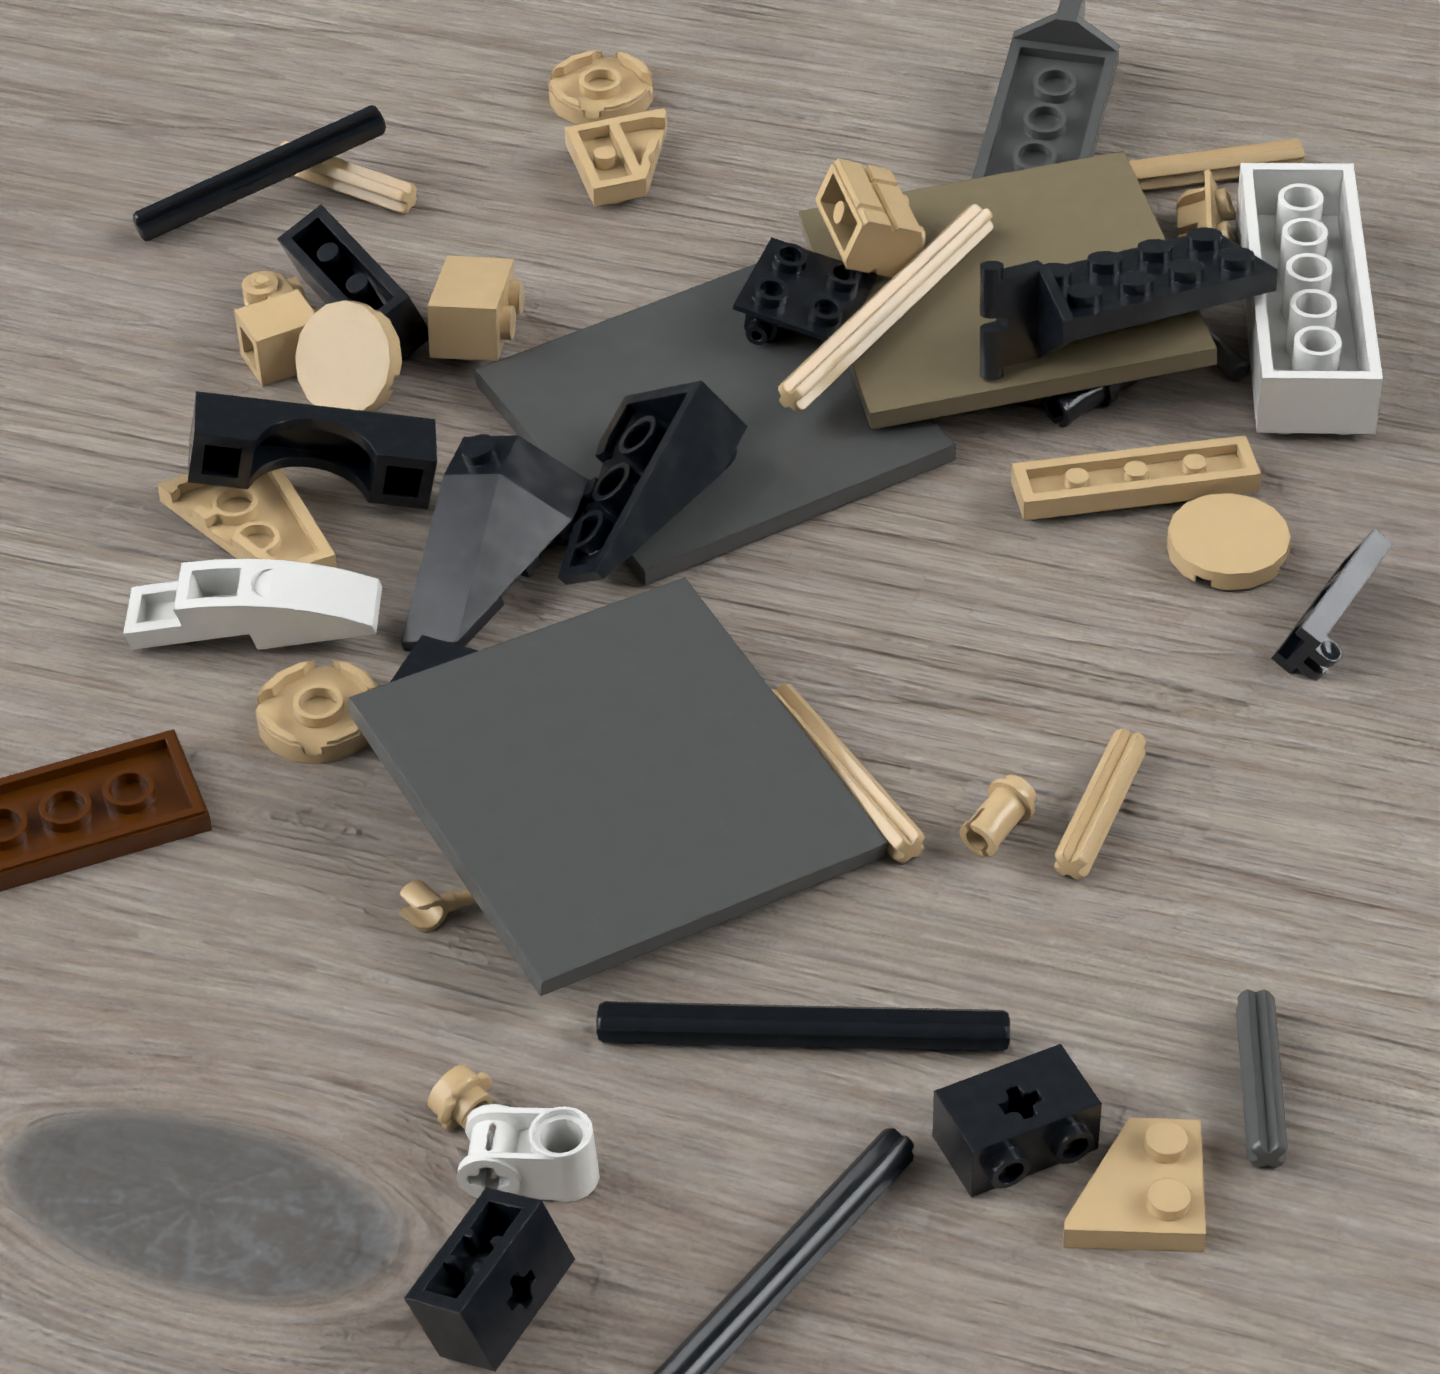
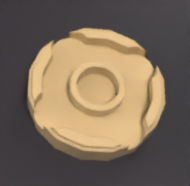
(599, 87)
(348, 357)
(1228, 541)
(306, 712)

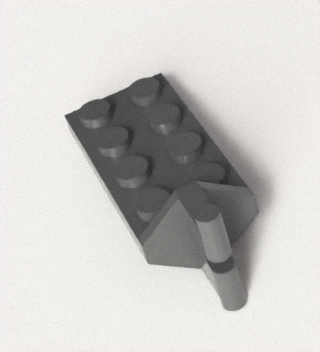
(1050, 94)

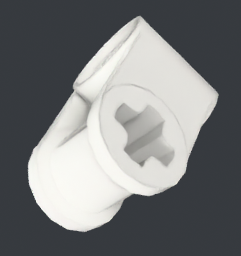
(532, 1153)

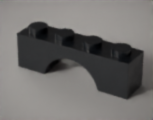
(377, 452)

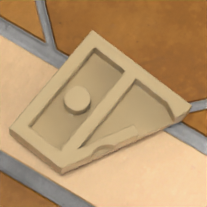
(617, 154)

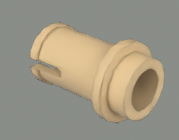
(1008, 802)

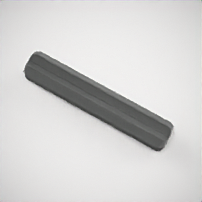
(1261, 1079)

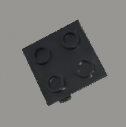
(800, 293)

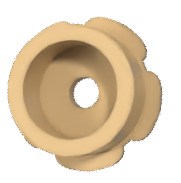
(458, 1094)

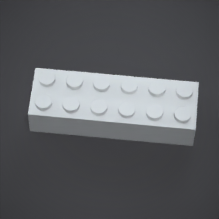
(1317, 333)

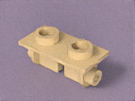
(1206, 208)

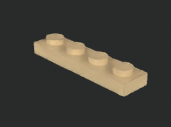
(1134, 477)

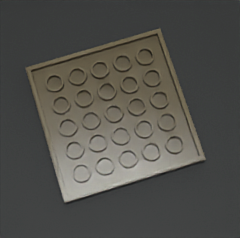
(1043, 213)

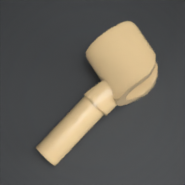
(428, 908)

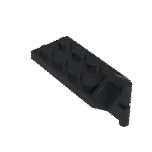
(1056, 303)

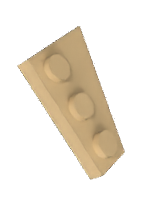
(251, 522)

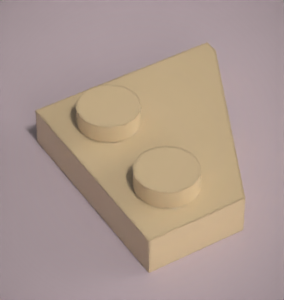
(1144, 1191)

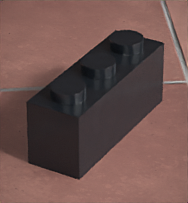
(343, 270)

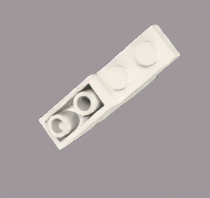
(266, 598)

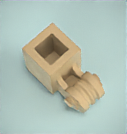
(271, 324)

